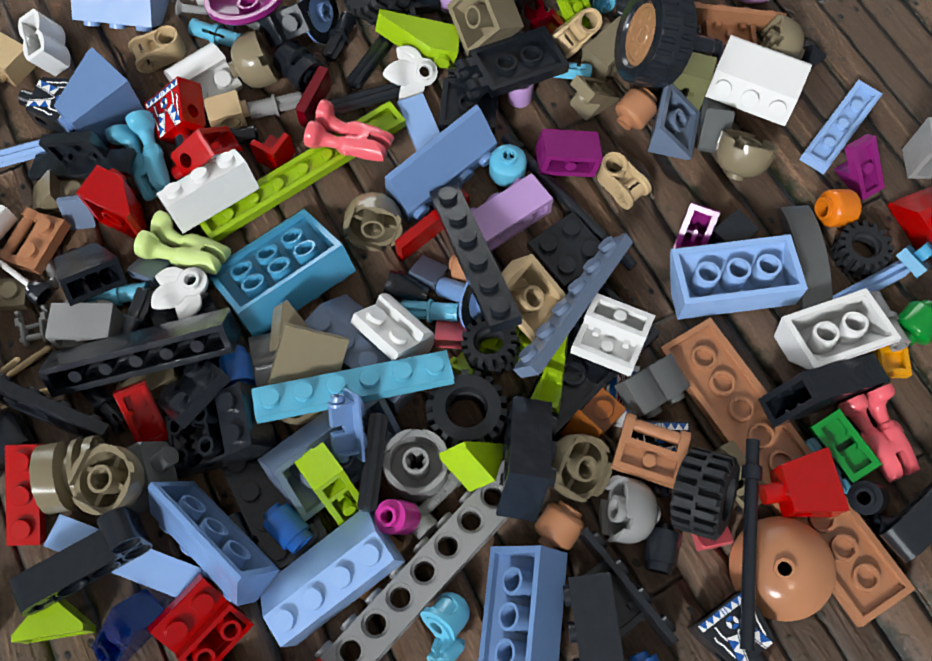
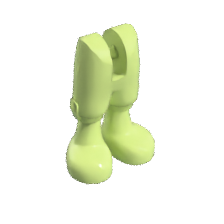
(188, 249)

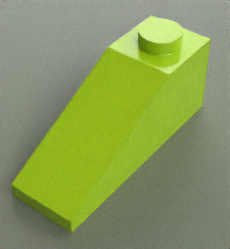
(431, 38)
(329, 482)

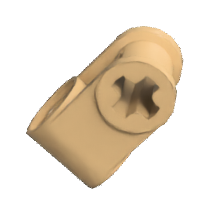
(573, 35)
(159, 46)
(626, 183)

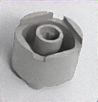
(415, 446)

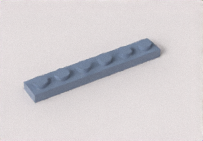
(570, 309)

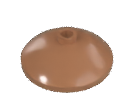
(811, 572)

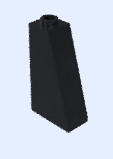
(822, 389)

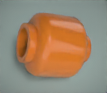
(838, 207)

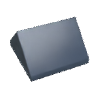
(674, 125)

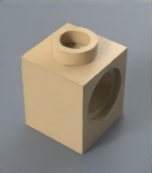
(226, 110)

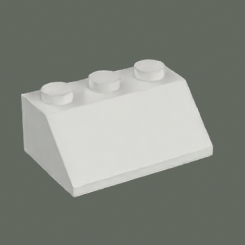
(758, 80)
(208, 190)
(835, 331)

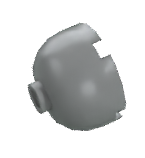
(628, 511)

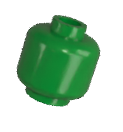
(917, 322)

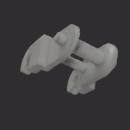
(24, 333)

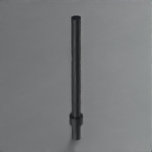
(752, 475)

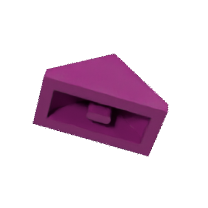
(696, 226)

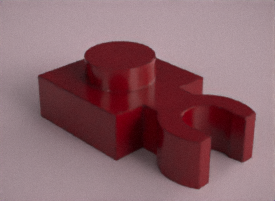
(540, 17)

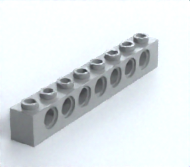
(421, 593)

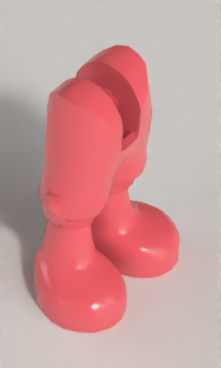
(357, 140)
(886, 439)

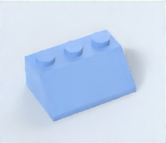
(119, 13)

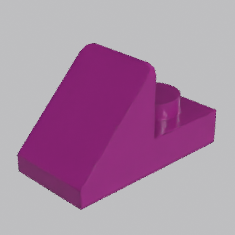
(863, 167)

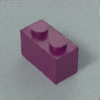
(568, 153)

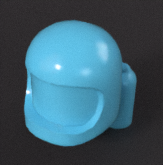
(446, 621)

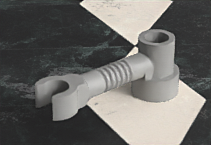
(428, 522)

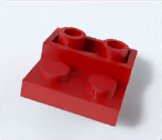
(200, 623)

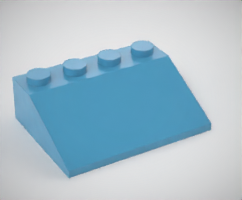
(287, 263)

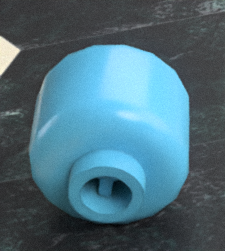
(507, 165)

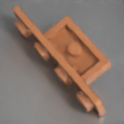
(723, 21)

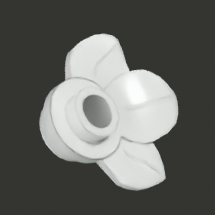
(406, 72)
(176, 292)

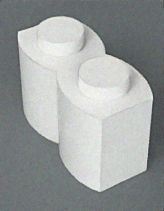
(44, 42)

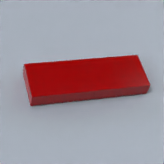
(420, 233)

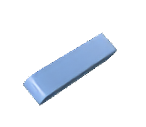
(150, 569)

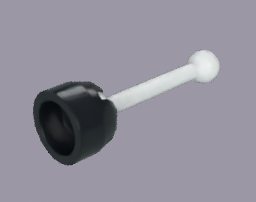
(36, 290)

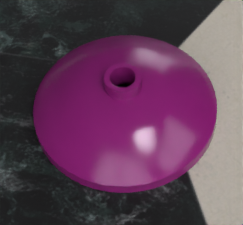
(240, 11)

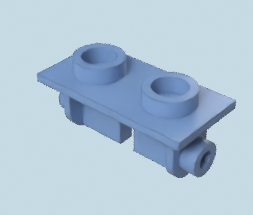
(347, 411)

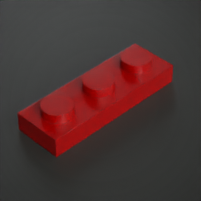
(23, 517)

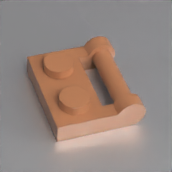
(40, 243)
(646, 459)

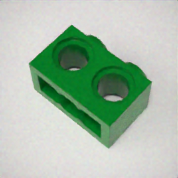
(845, 444)

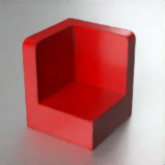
(273, 151)

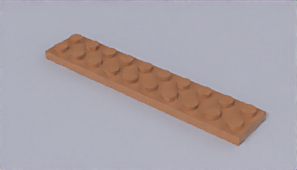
(728, 397)

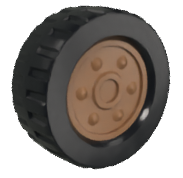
(658, 40)

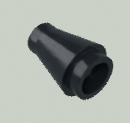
(405, 287)

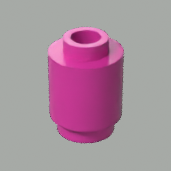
(397, 517)

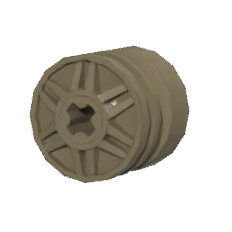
(50, 473)

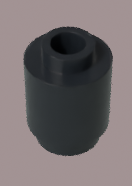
(879, 497)
(662, 549)

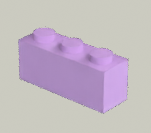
(512, 210)

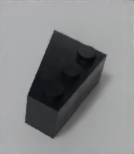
(527, 458)

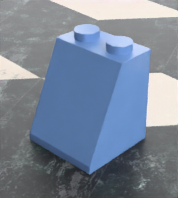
(96, 97)

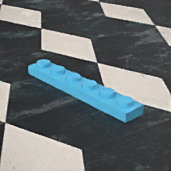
(369, 382)

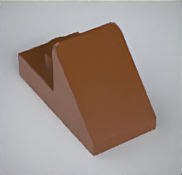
(596, 416)

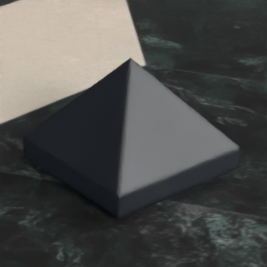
(812, 54)

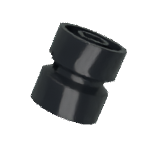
(296, 64)

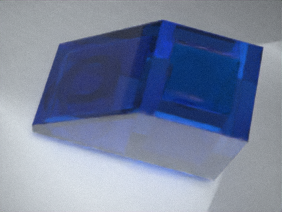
(126, 627)

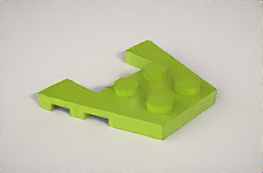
(551, 382)

